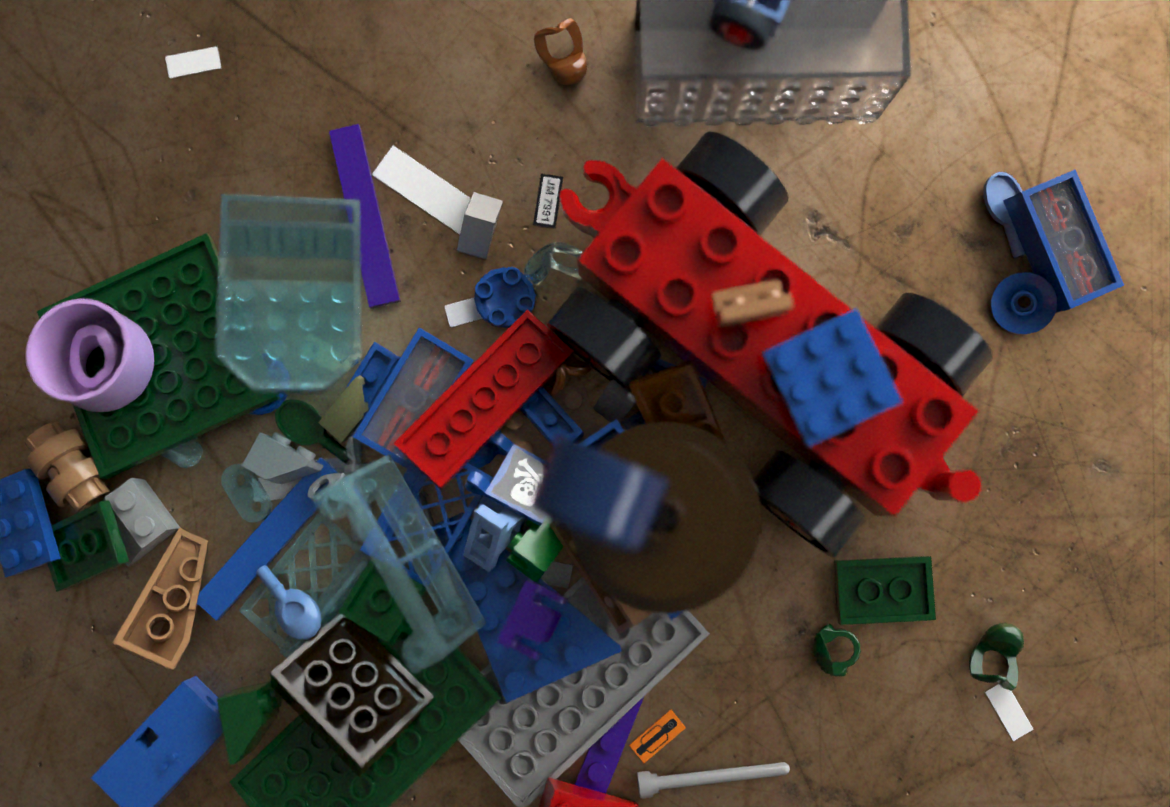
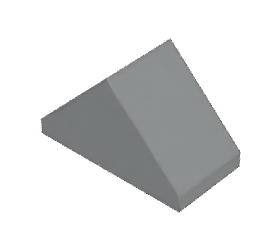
(479, 225)

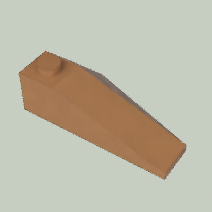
(166, 609)

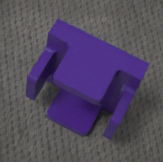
(531, 619)

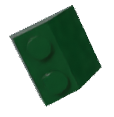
(247, 717)

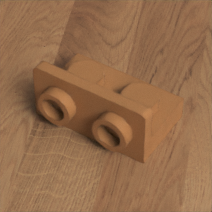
(750, 303)

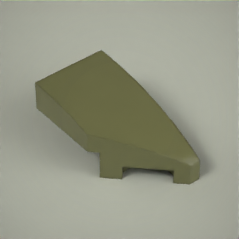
(346, 411)

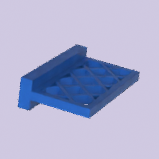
(416, 480)

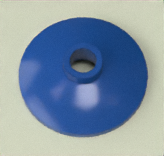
(1029, 318)

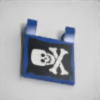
(514, 480)

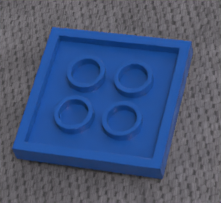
(831, 378)

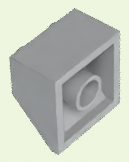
(140, 518)

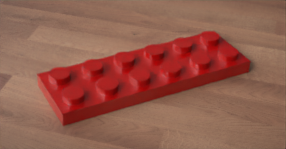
(483, 399)

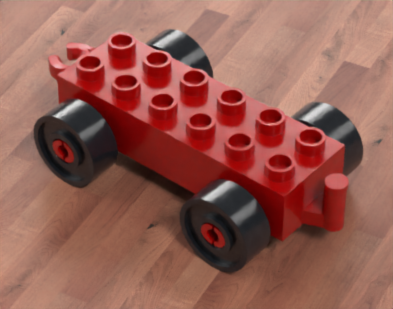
(698, 233)

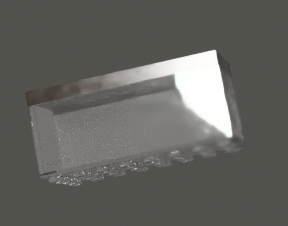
(821, 65)

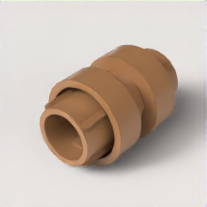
(62, 458)

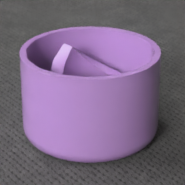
(65, 340)

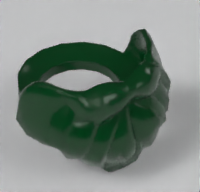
(823, 657)

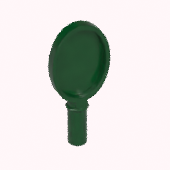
(300, 424)

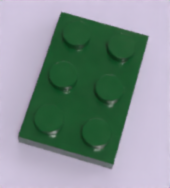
(87, 546)
(884, 590)

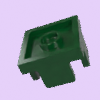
(375, 607)

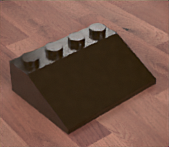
(350, 692)

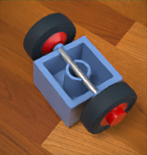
(747, 22)

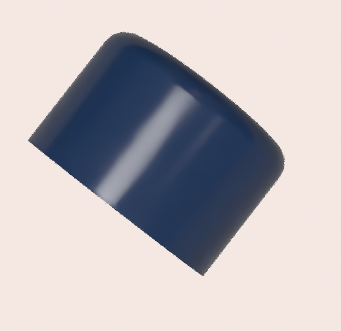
(598, 495)

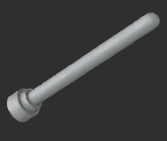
(651, 783)

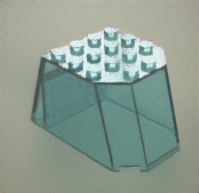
(289, 292)

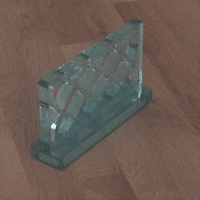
(332, 596)

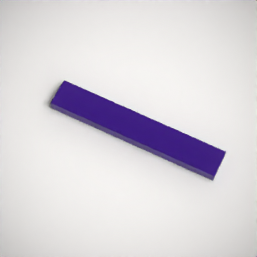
(358, 185)

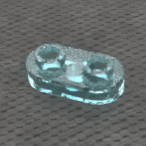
(247, 494)

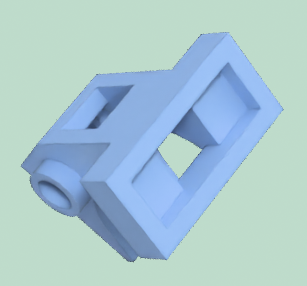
(502, 528)

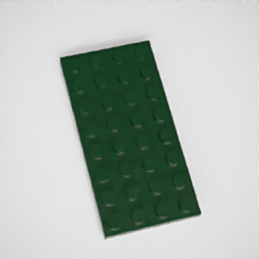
(306, 772)

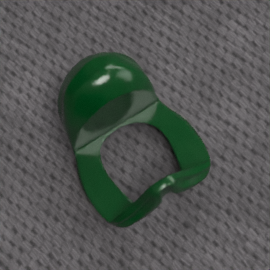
(1006, 640)

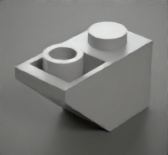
(279, 462)

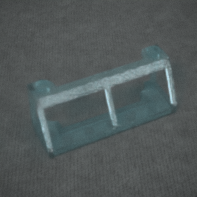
(457, 613)

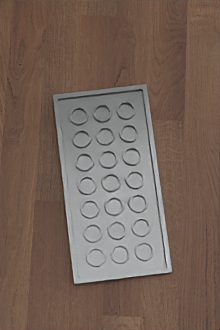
(556, 724)

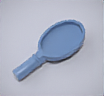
(996, 189)
(293, 608)

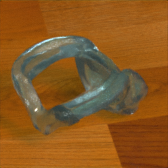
(542, 262)

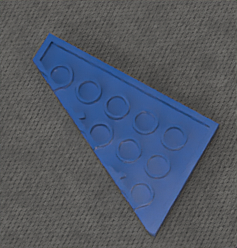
(572, 647)

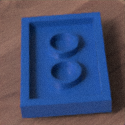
(24, 525)

